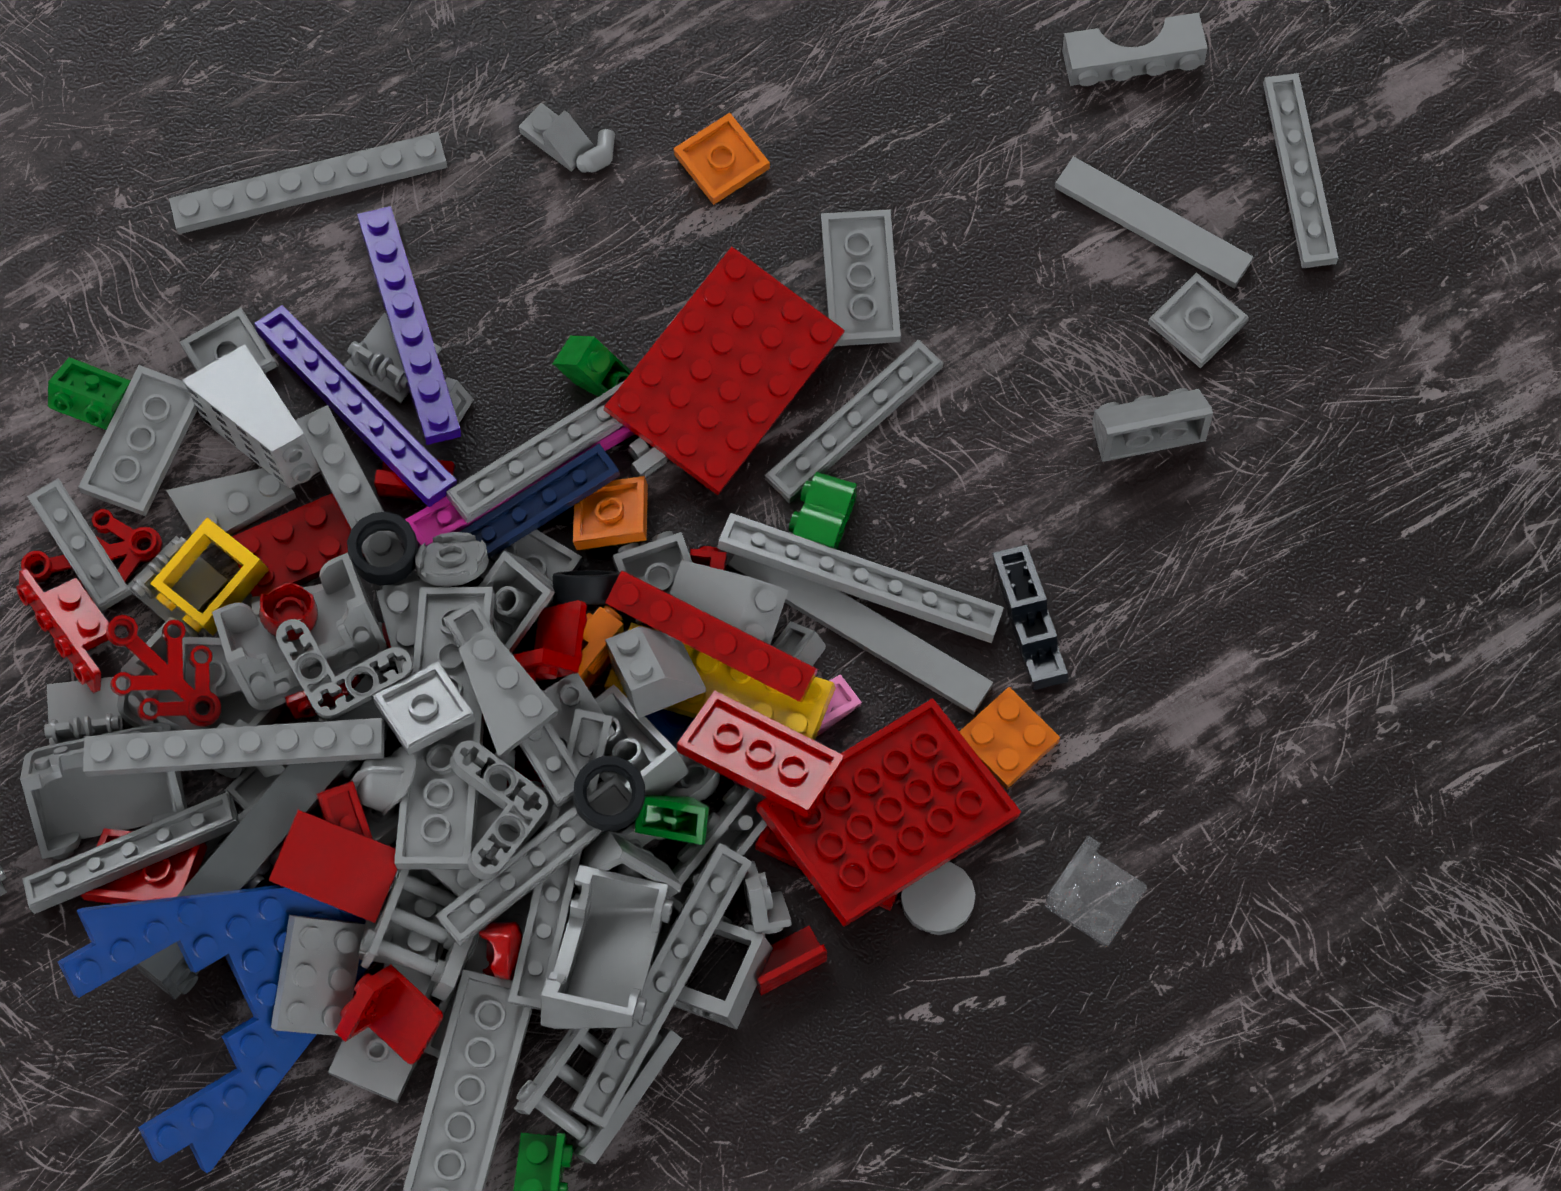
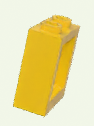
(234, 592)

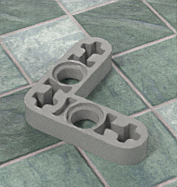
(327, 682)
(512, 813)

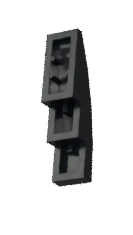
(1030, 617)

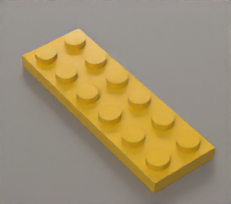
(800, 716)

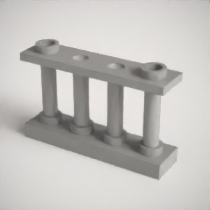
(442, 972)
(592, 1139)

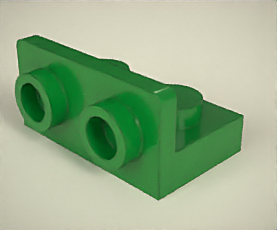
(86, 392)
(542, 1162)

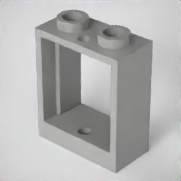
(733, 1008)

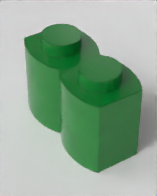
(825, 510)

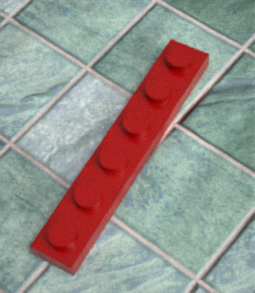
(712, 636)

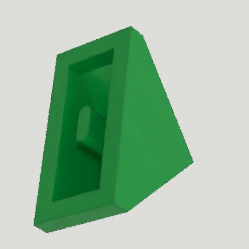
(673, 818)

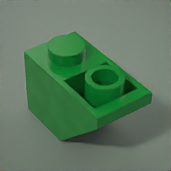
(590, 365)

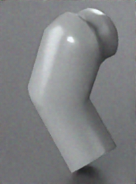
(598, 156)

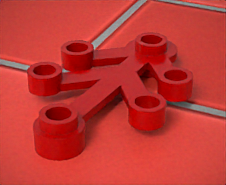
(128, 548)
(168, 675)

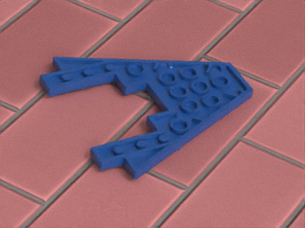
(251, 934)

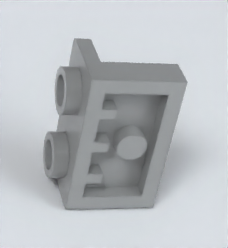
(766, 909)

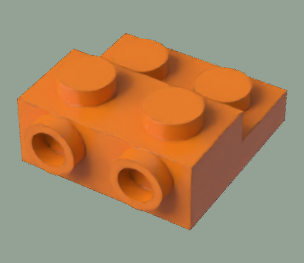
(595, 659)

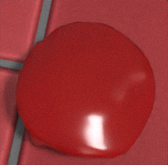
(287, 603)
(502, 948)

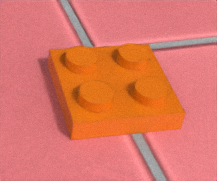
(721, 158)
(612, 515)
(1009, 737)

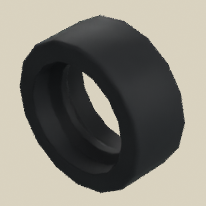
(383, 522)
(583, 585)
(609, 764)

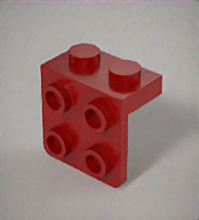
(556, 642)
(393, 1011)

